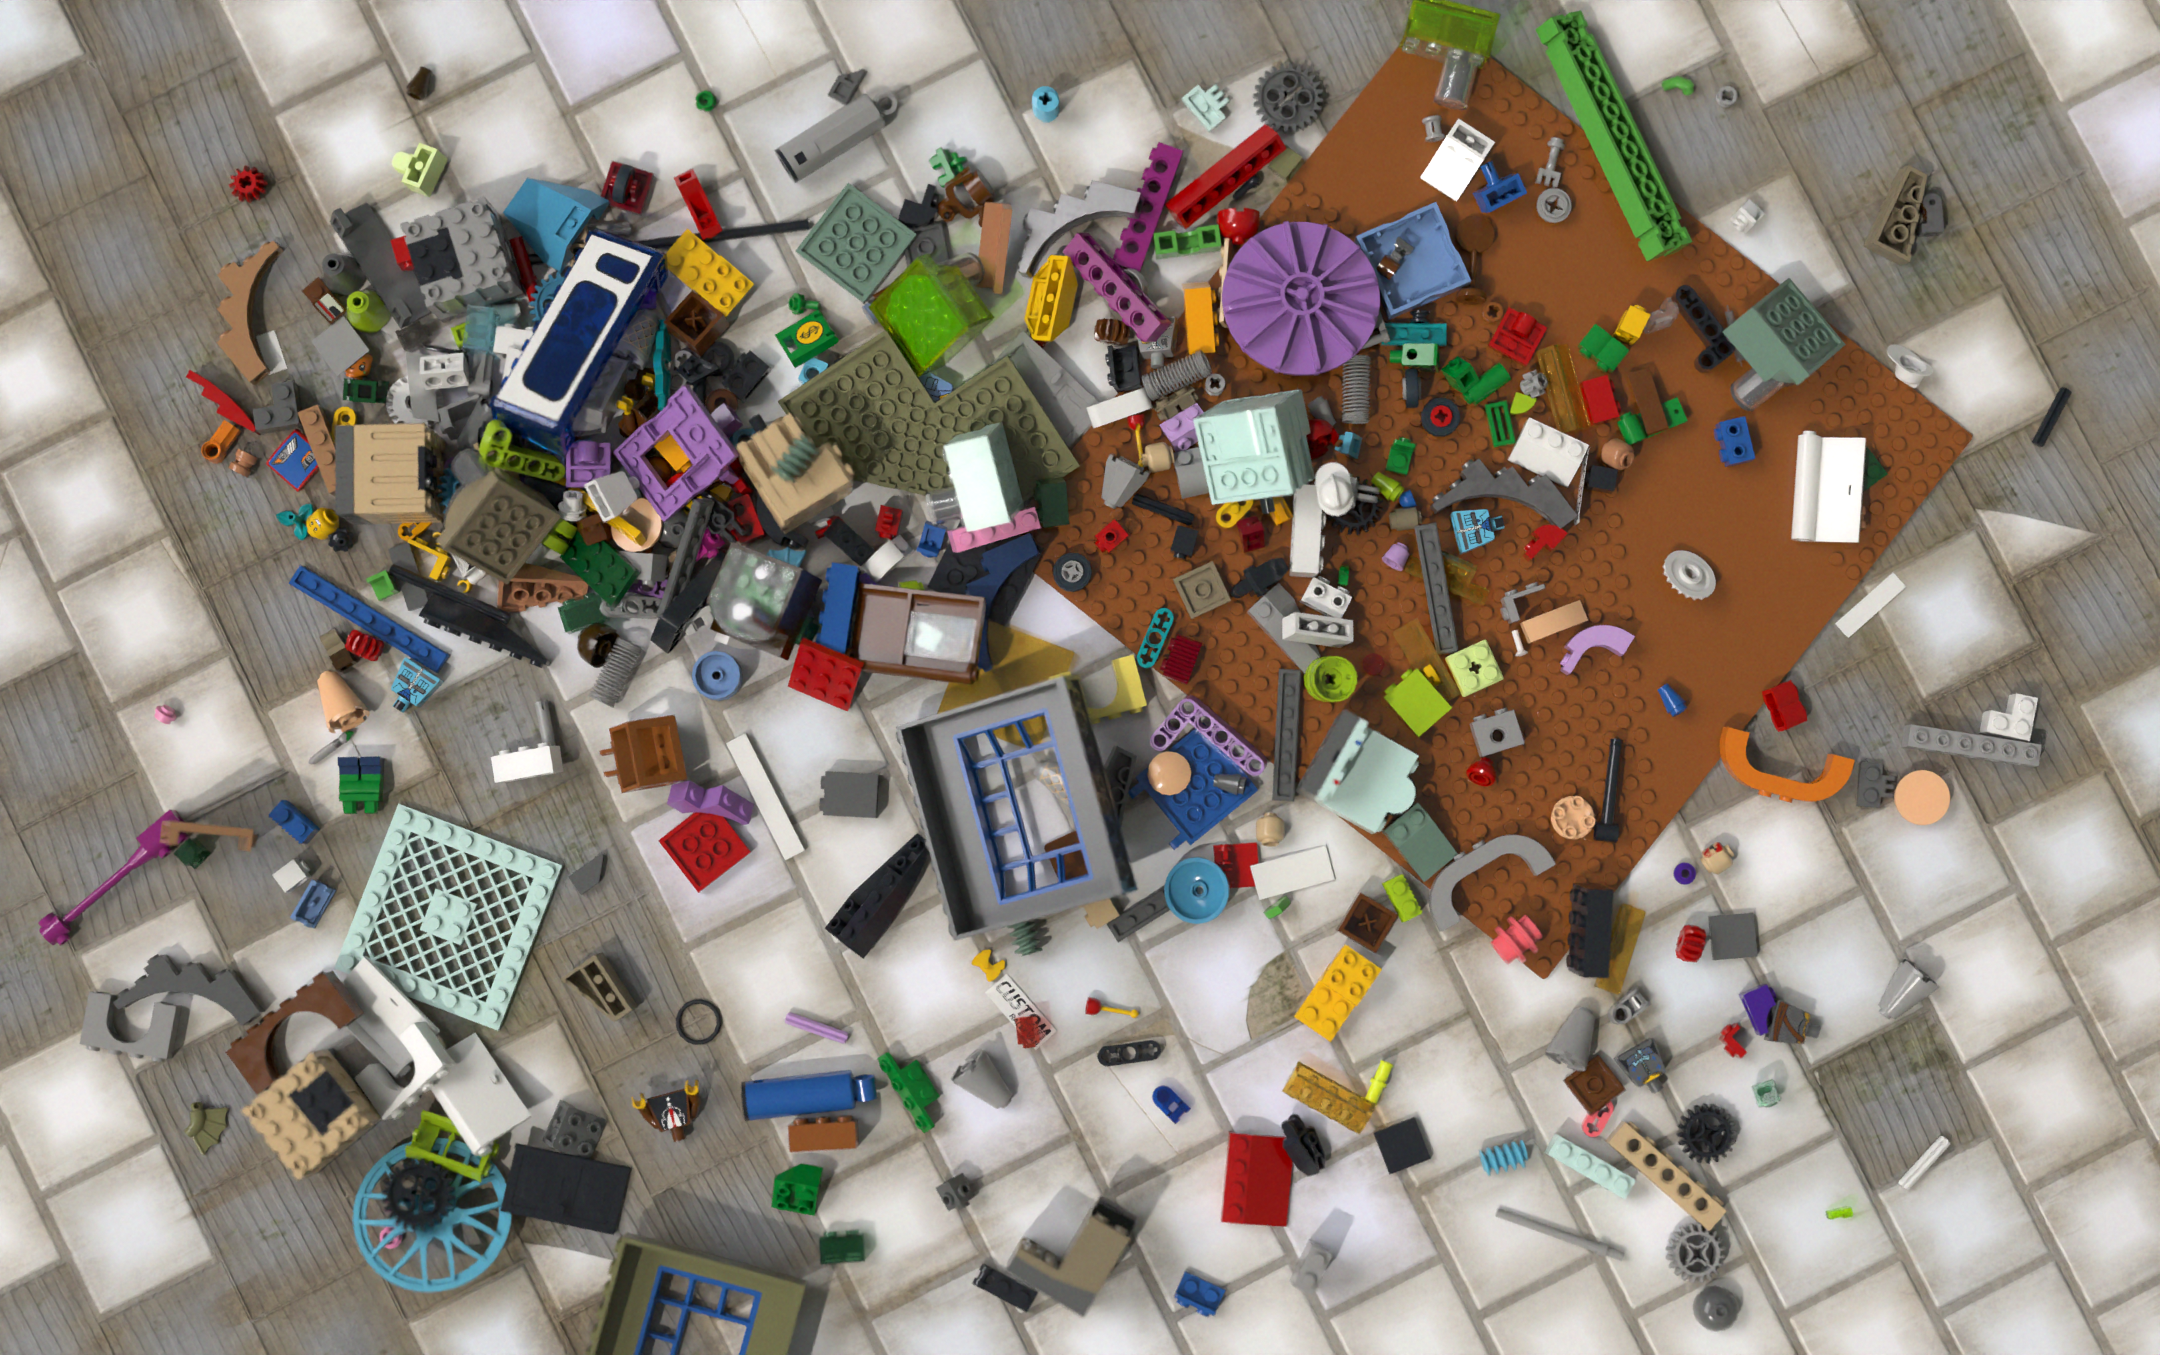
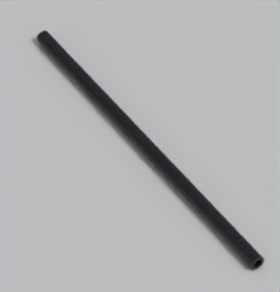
(727, 234)

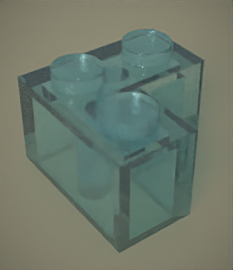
(480, 330)

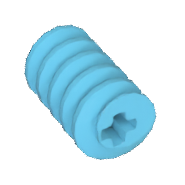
(1044, 112)
(1503, 1158)

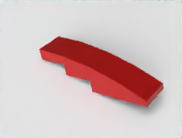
(227, 406)

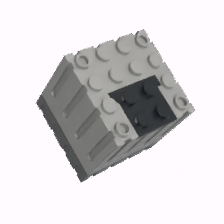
(462, 259)

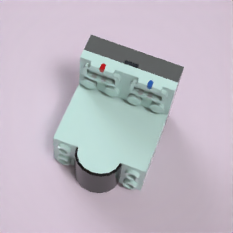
(1360, 774)

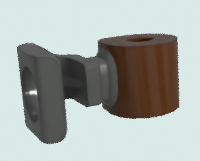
(1390, 263)

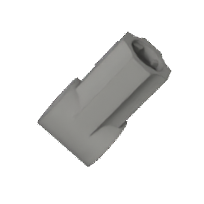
(481, 379)

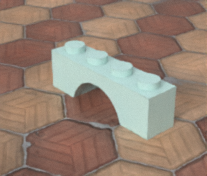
(1590, 1166)

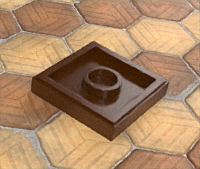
(1594, 1086)

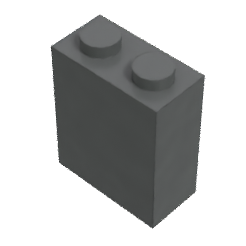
(849, 794)

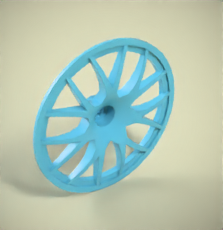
(440, 1231)

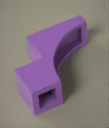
(719, 800)

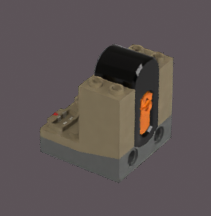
(1084, 1264)

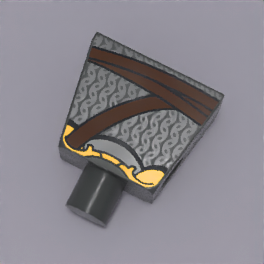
(1789, 1024)

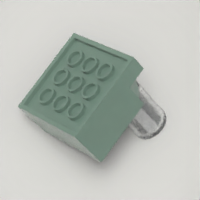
(1782, 342)

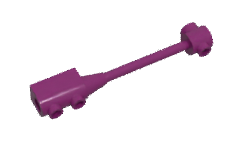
(56, 929)

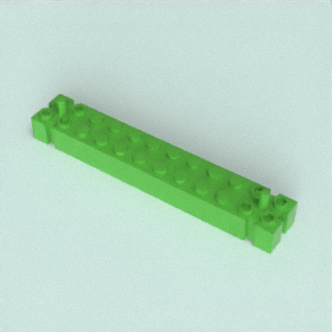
(1613, 135)

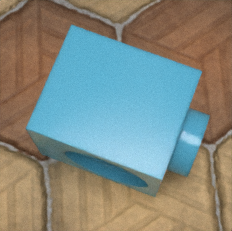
(812, 364)

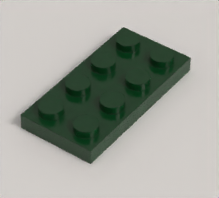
(601, 568)

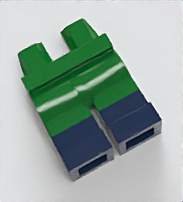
(361, 781)

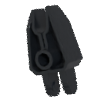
(721, 516)
(1258, 579)
(1303, 1146)

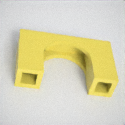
(1129, 691)

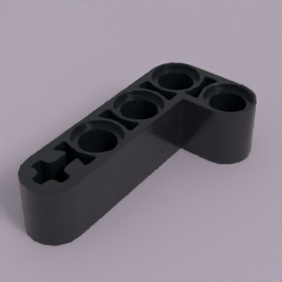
(1699, 325)

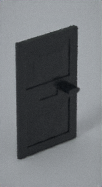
(565, 1189)

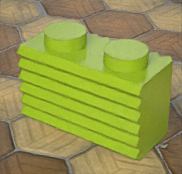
(1402, 898)

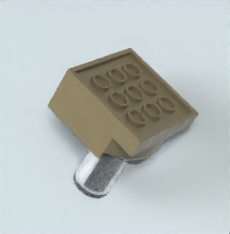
(493, 518)

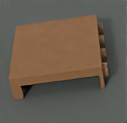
(170, 832)

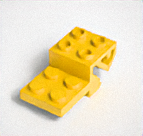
(707, 273)
(1337, 992)

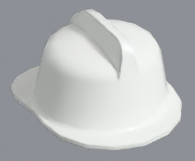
(1908, 365)
(1334, 489)

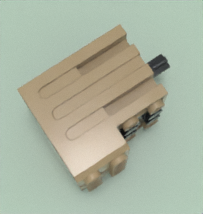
(816, 489)

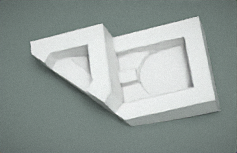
(731, 642)

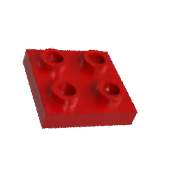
(1517, 336)

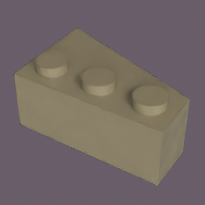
(602, 987)

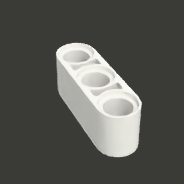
(1119, 407)

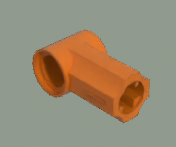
(222, 439)

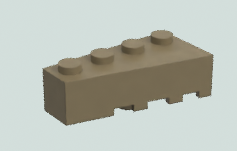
(1896, 221)

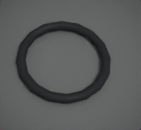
(718, 1022)

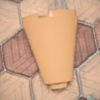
(340, 703)

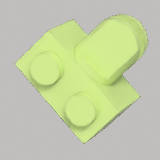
(420, 169)

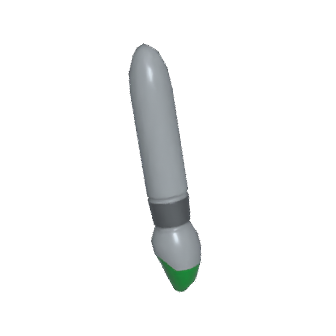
(343, 738)

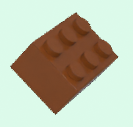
(823, 1134)

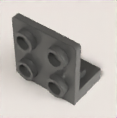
(573, 1130)

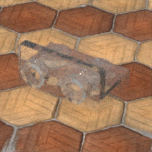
(1662, 318)

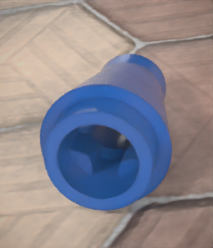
(1672, 700)

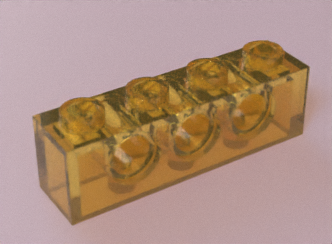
(1328, 1097)

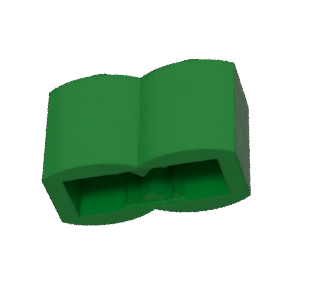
(1602, 348)

